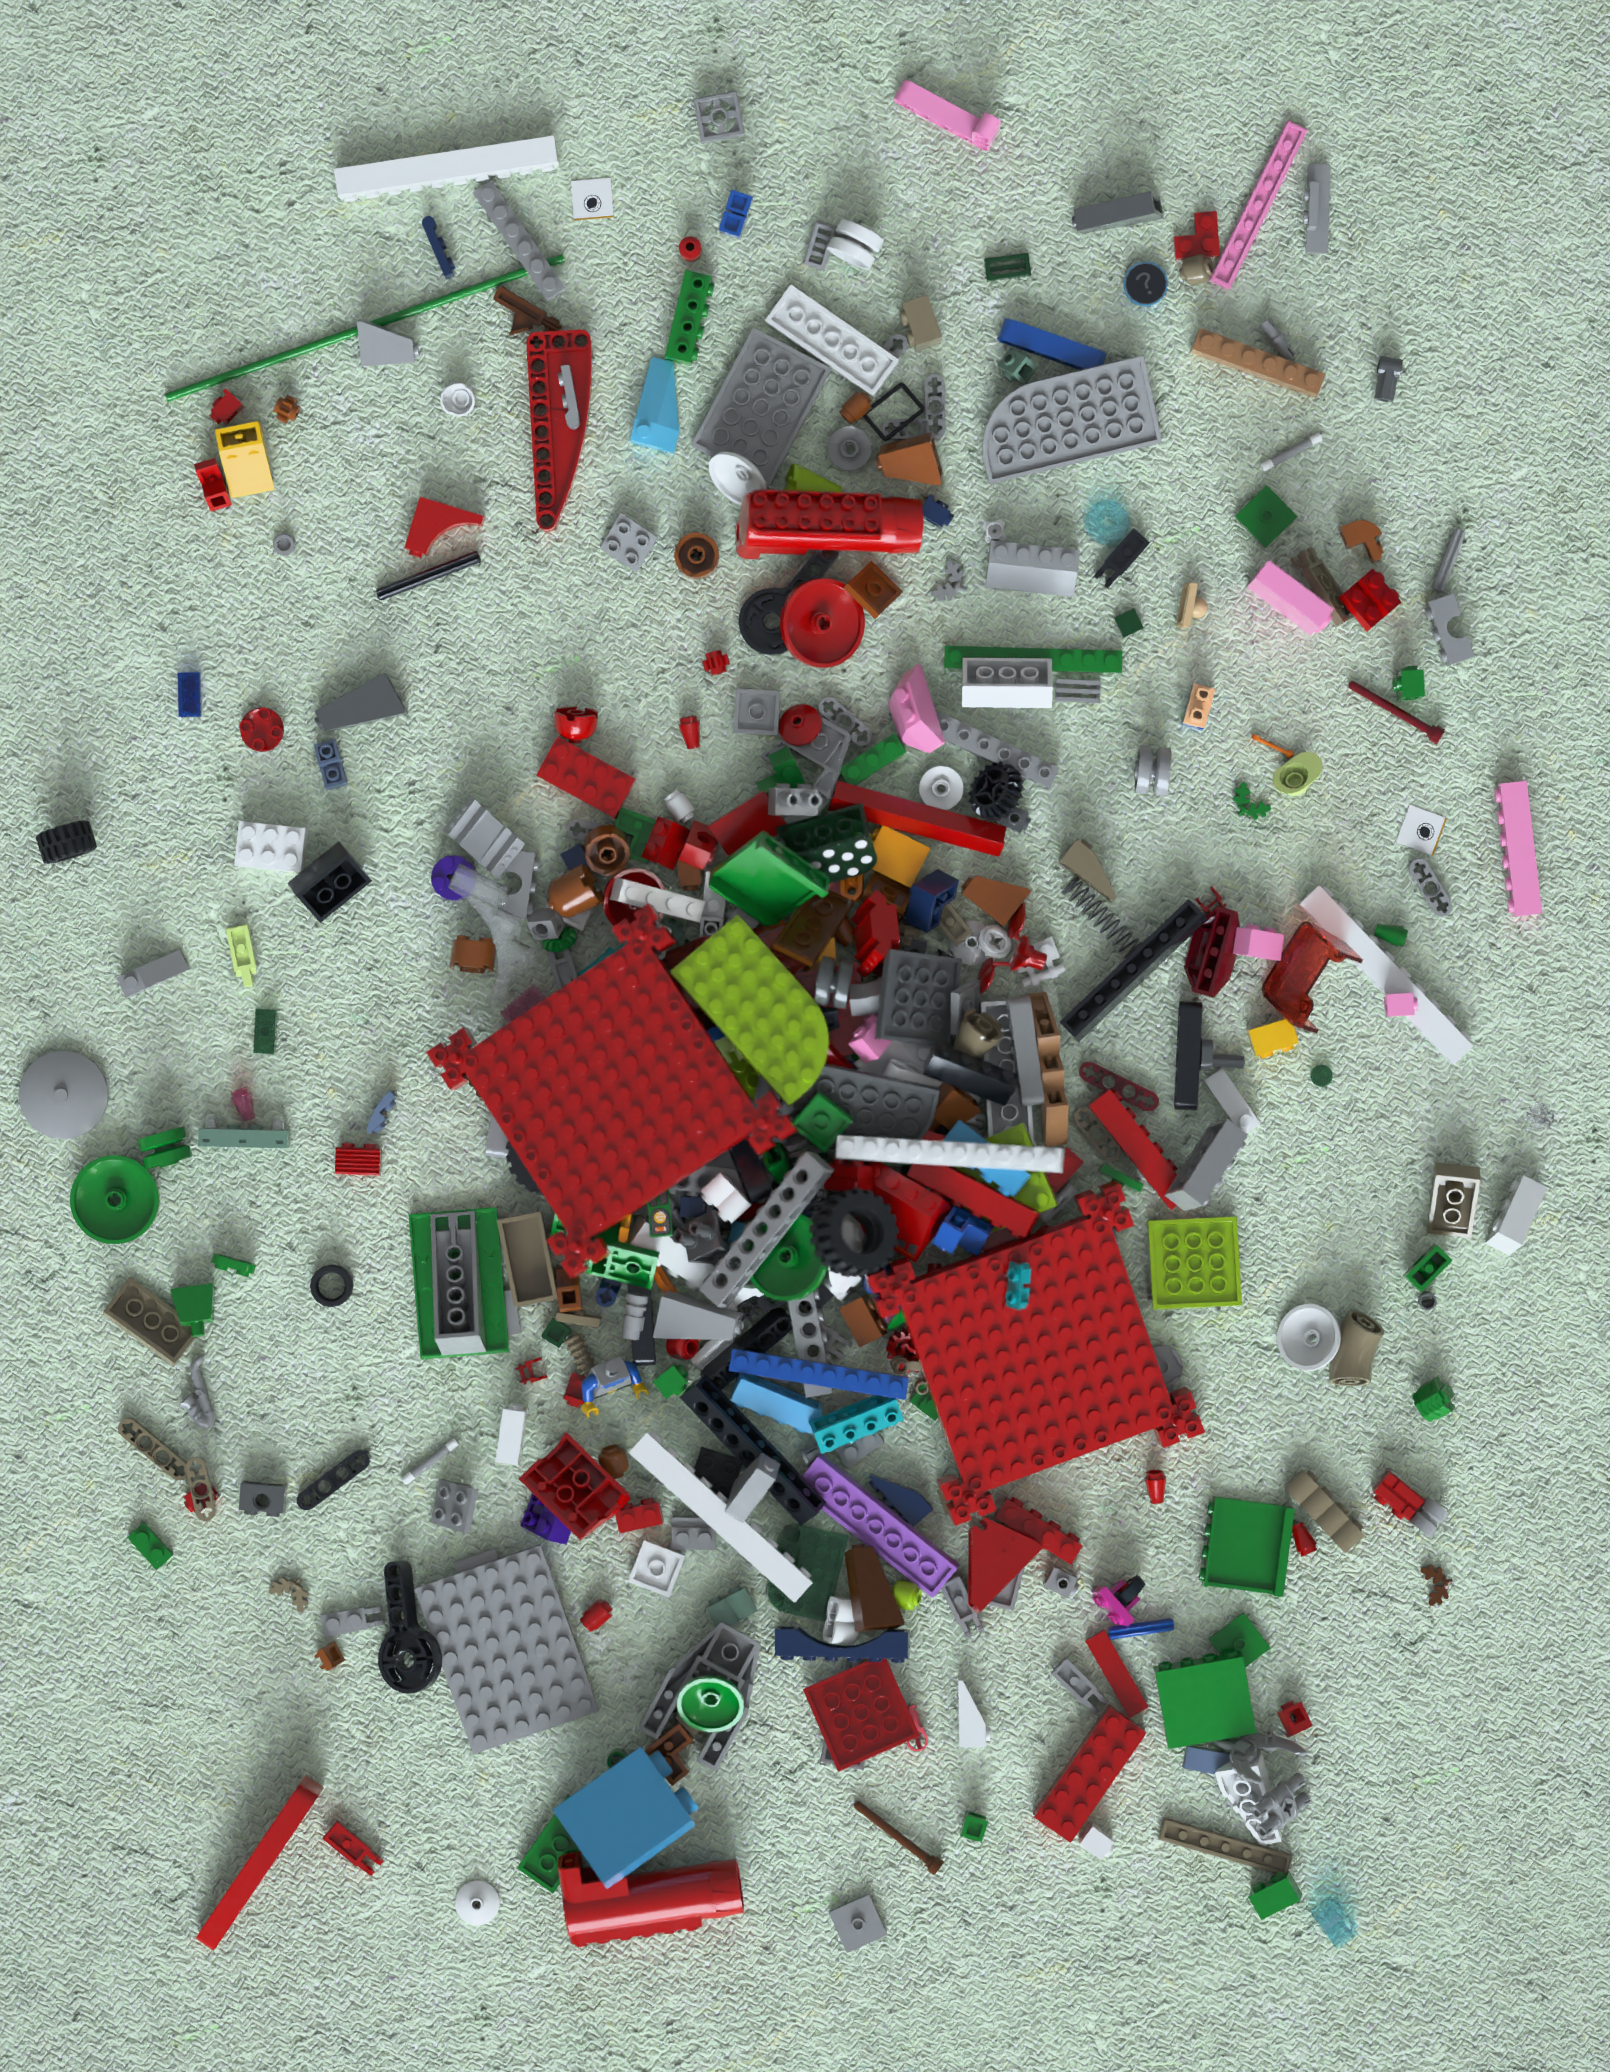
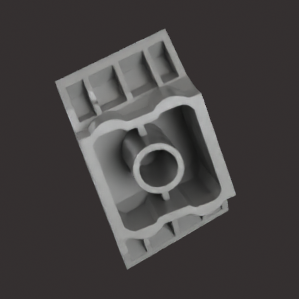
(484, 836)

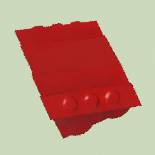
(875, 932)

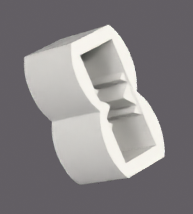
(726, 1197)
(839, 1624)

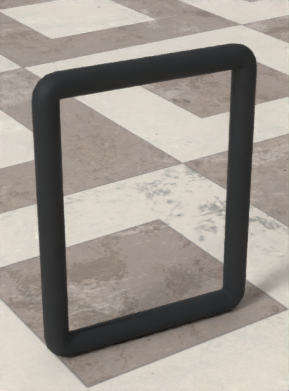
(883, 398)

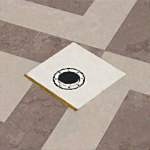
(592, 199)
(1421, 830)

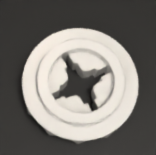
(994, 933)

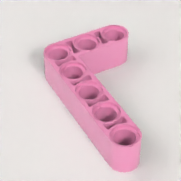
(946, 115)

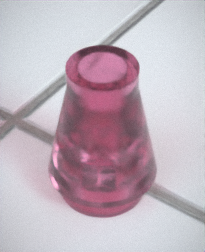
(243, 1102)

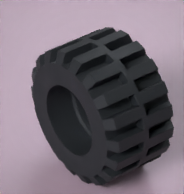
(66, 842)

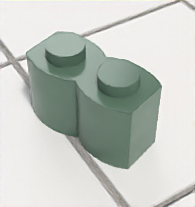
(731, 1607)

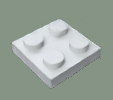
(656, 1568)

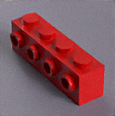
(1034, 1527)

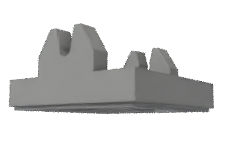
(702, 102)

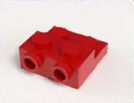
(1370, 599)

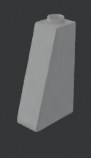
(695, 1319)

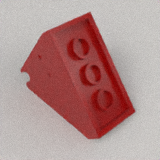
(994, 1560)

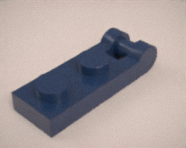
(438, 246)

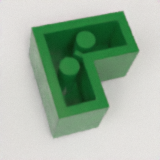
(785, 771)

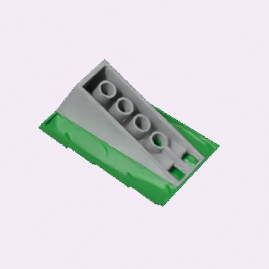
(458, 1283)

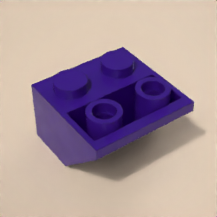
(544, 1523)

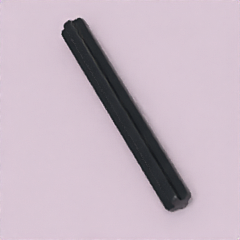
(428, 575)

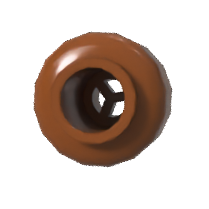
(614, 1460)

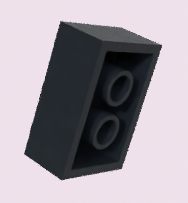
(329, 882)

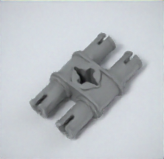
(1280, 1805)

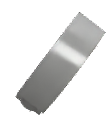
(865, 997)

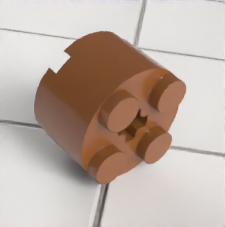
(708, 561)
(608, 838)
(473, 955)

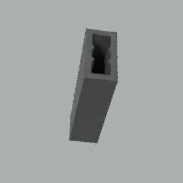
(1118, 213)
(366, 704)

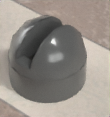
(1429, 1303)

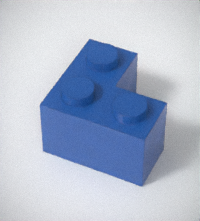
(963, 1230)

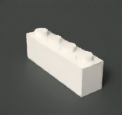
(662, 900)

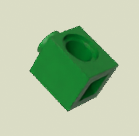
(973, 1826)

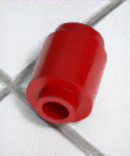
(690, 256)
(596, 1615)

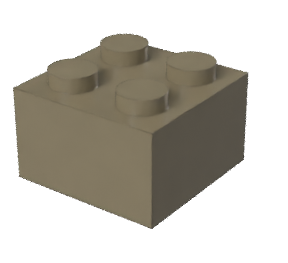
(921, 323)

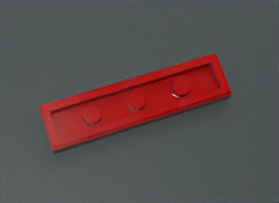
(1116, 1673)

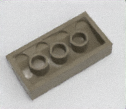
(149, 1321)

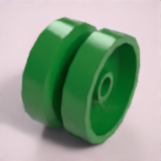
(165, 1150)

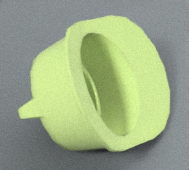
(1298, 773)

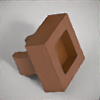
(330, 1656)

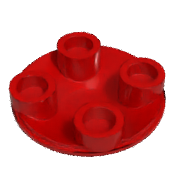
(261, 729)

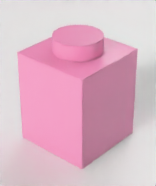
(1400, 1004)

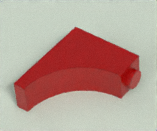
(432, 521)

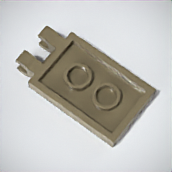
(1322, 583)

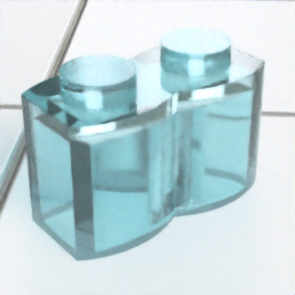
(1334, 1922)

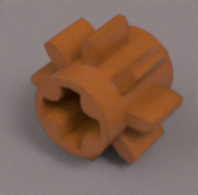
(287, 409)

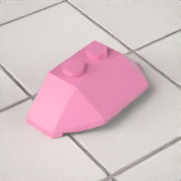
(915, 713)

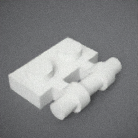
(1049, 948)

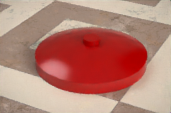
(821, 623)

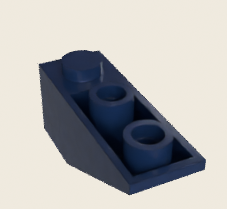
(908, 1501)

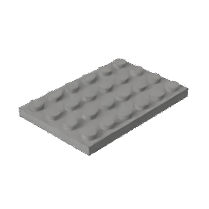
(762, 403)

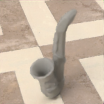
(200, 1408)

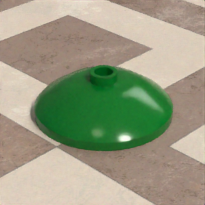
(710, 1704)

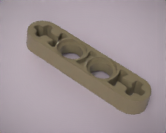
(152, 1451)

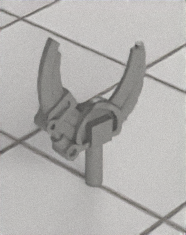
(1247, 1749)

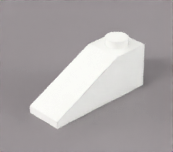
(1231, 1101)
(970, 1721)

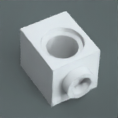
(1097, 1841)

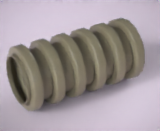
(580, 1353)

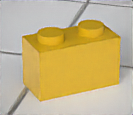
(1272, 1037)

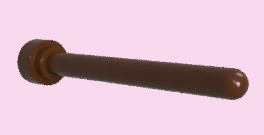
(931, 1862)

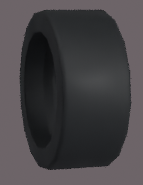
(314, 1285)

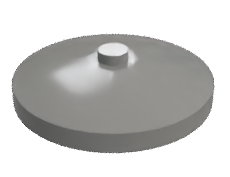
(63, 1094)

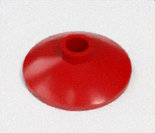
(803, 732)

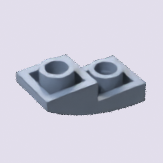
(330, 764)
(377, 1118)
(1204, 1760)

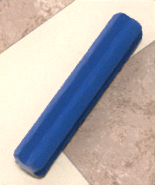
(1141, 1628)

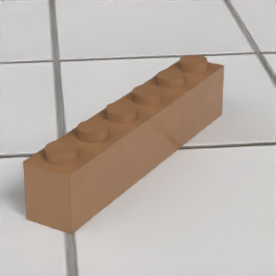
(1257, 363)

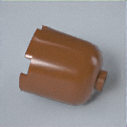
(574, 892)

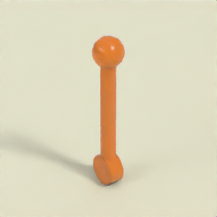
(1288, 753)

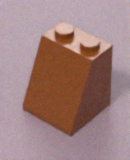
(911, 460)

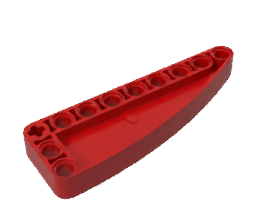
(563, 443)
(259, 1862)

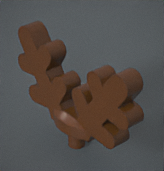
(1441, 1590)

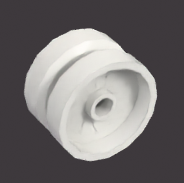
(855, 244)

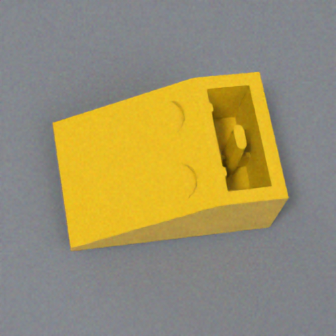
(245, 459)

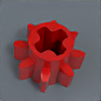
(716, 662)

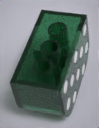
(833, 842)

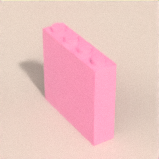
(1291, 598)

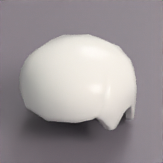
(458, 399)

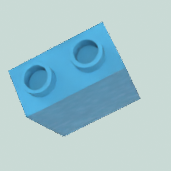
(627, 1815)

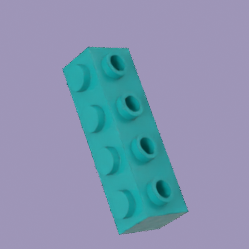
(855, 1422)

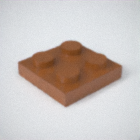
(873, 589)

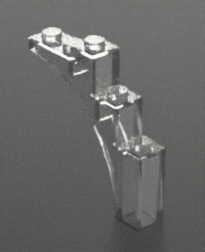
(486, 897)

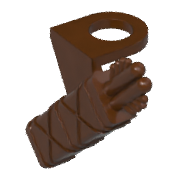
(525, 312)

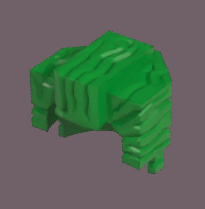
(1434, 1399)

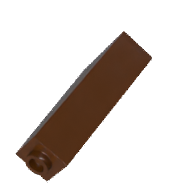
(870, 1592)

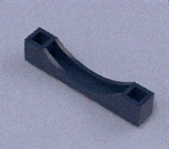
(794, 1641)

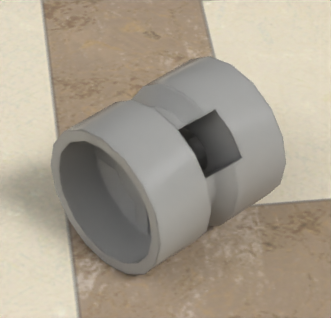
(1429, 1516)

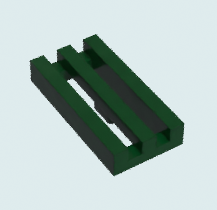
(988, 269)

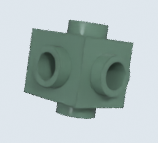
(1017, 366)

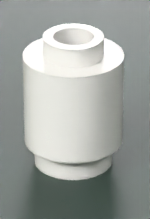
(679, 806)

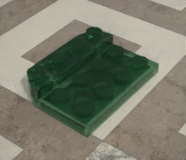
(821, 1555)

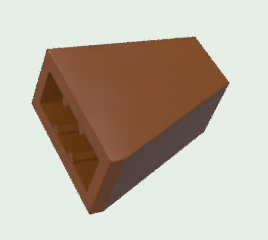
(995, 897)

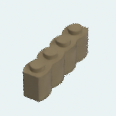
(1323, 1510)

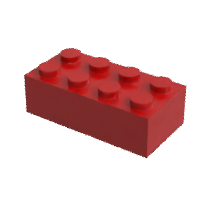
(586, 777)

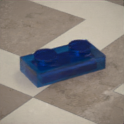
(189, 694)

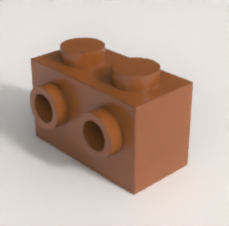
(863, 1320)

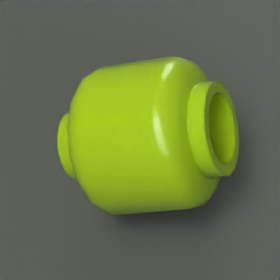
(906, 1594)

